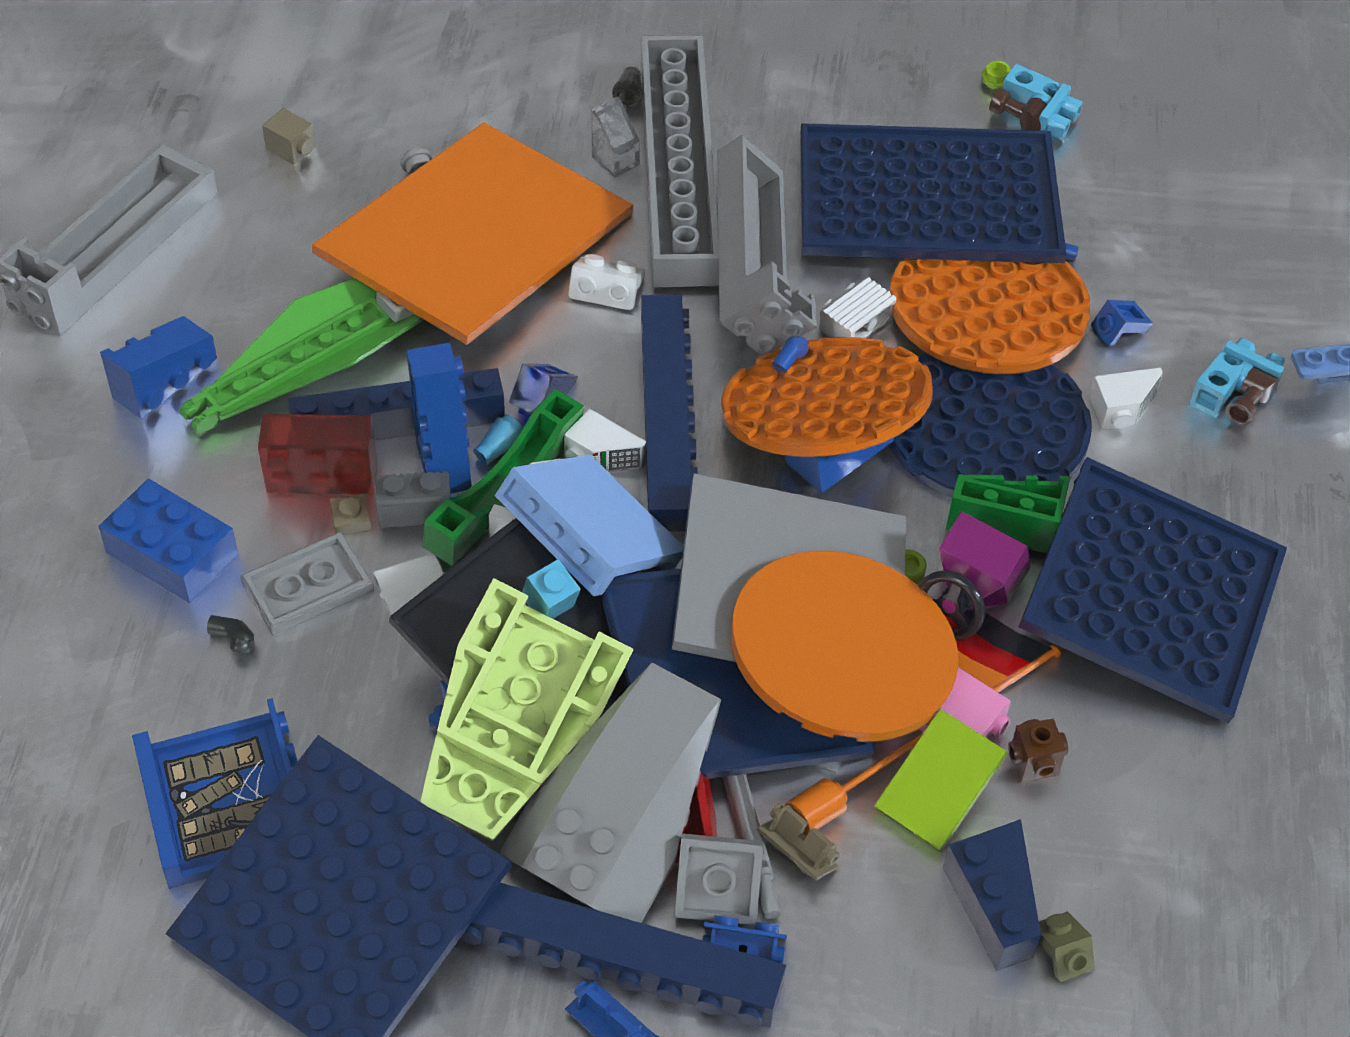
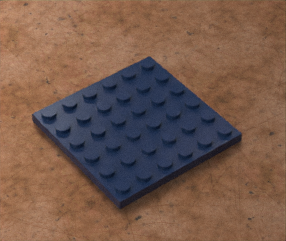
(1155, 589)
(339, 899)

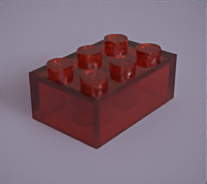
(318, 454)

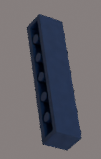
(392, 404)

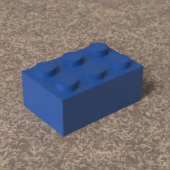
(169, 540)

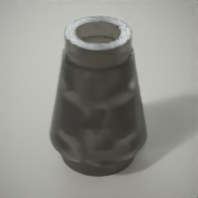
(629, 87)

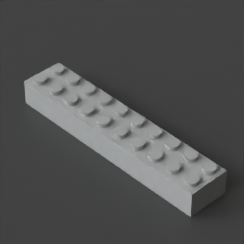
(679, 162)

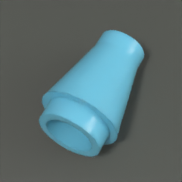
(498, 439)

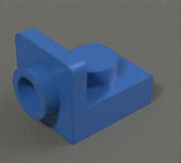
(1119, 317)

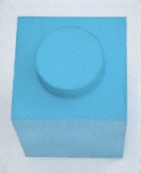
(551, 590)

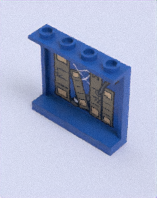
(210, 789)

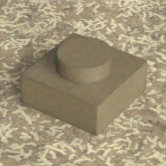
(351, 514)

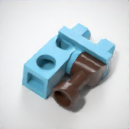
(1036, 101)
(1242, 371)

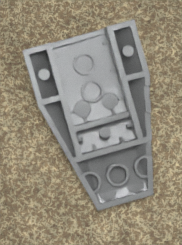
(619, 800)

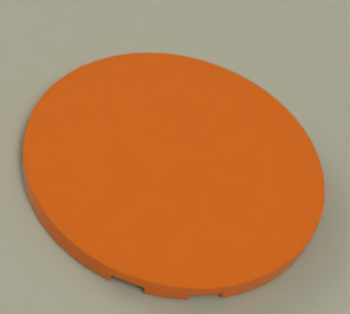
(991, 312)
(830, 401)
(844, 645)

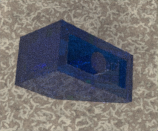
(536, 383)

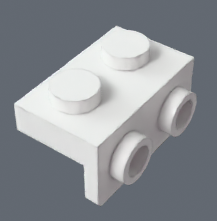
(605, 281)

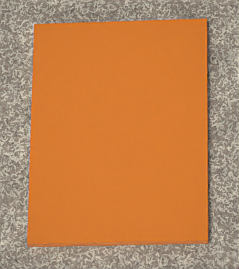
(473, 231)

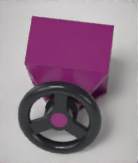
(979, 571)

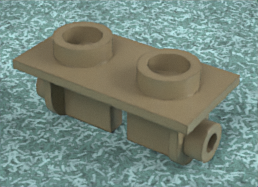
(812, 854)

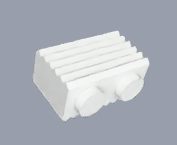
(858, 311)

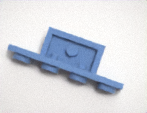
(1323, 363)

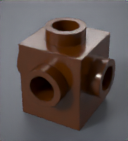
(1037, 749)

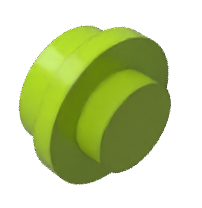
(995, 73)

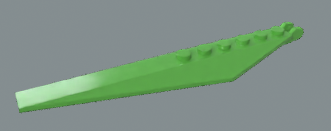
(299, 347)

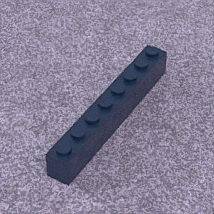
(667, 408)
(629, 954)

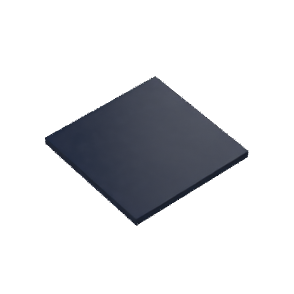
(746, 730)

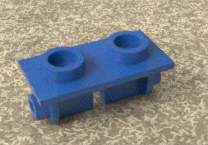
(759, 942)
(603, 1013)

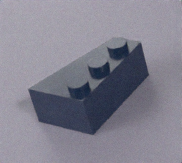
(997, 892)

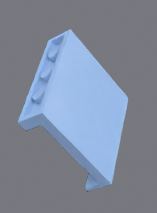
(588, 520)

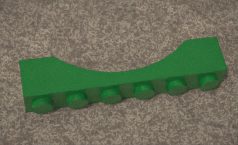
(465, 517)

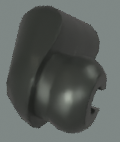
(232, 628)

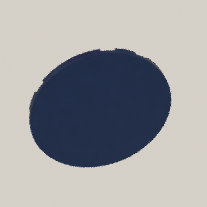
(996, 427)

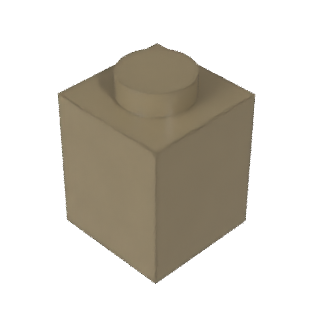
(288, 136)

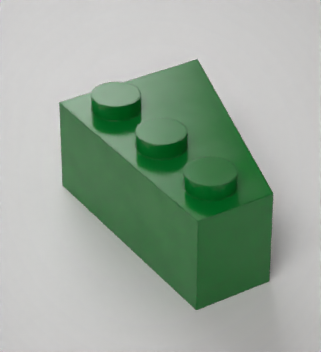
(1021, 509)

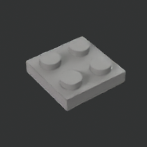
(718, 878)

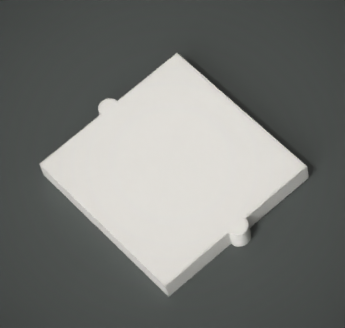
(406, 580)

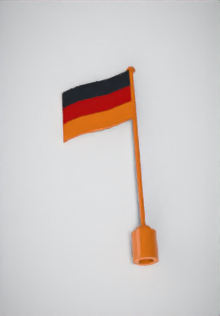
(991, 655)

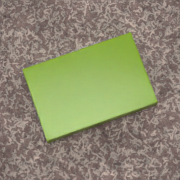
(941, 780)

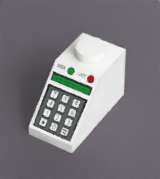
(1123, 396)
(605, 442)

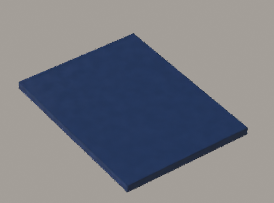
(930, 193)

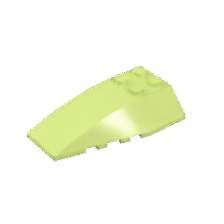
(514, 709)

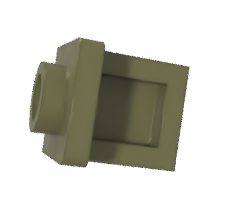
(1068, 946)

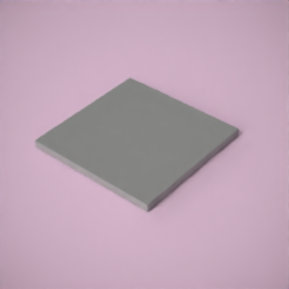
(742, 528)

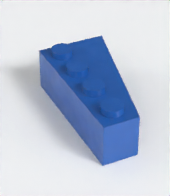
(440, 413)

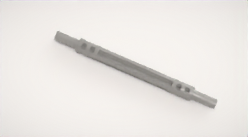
(746, 825)

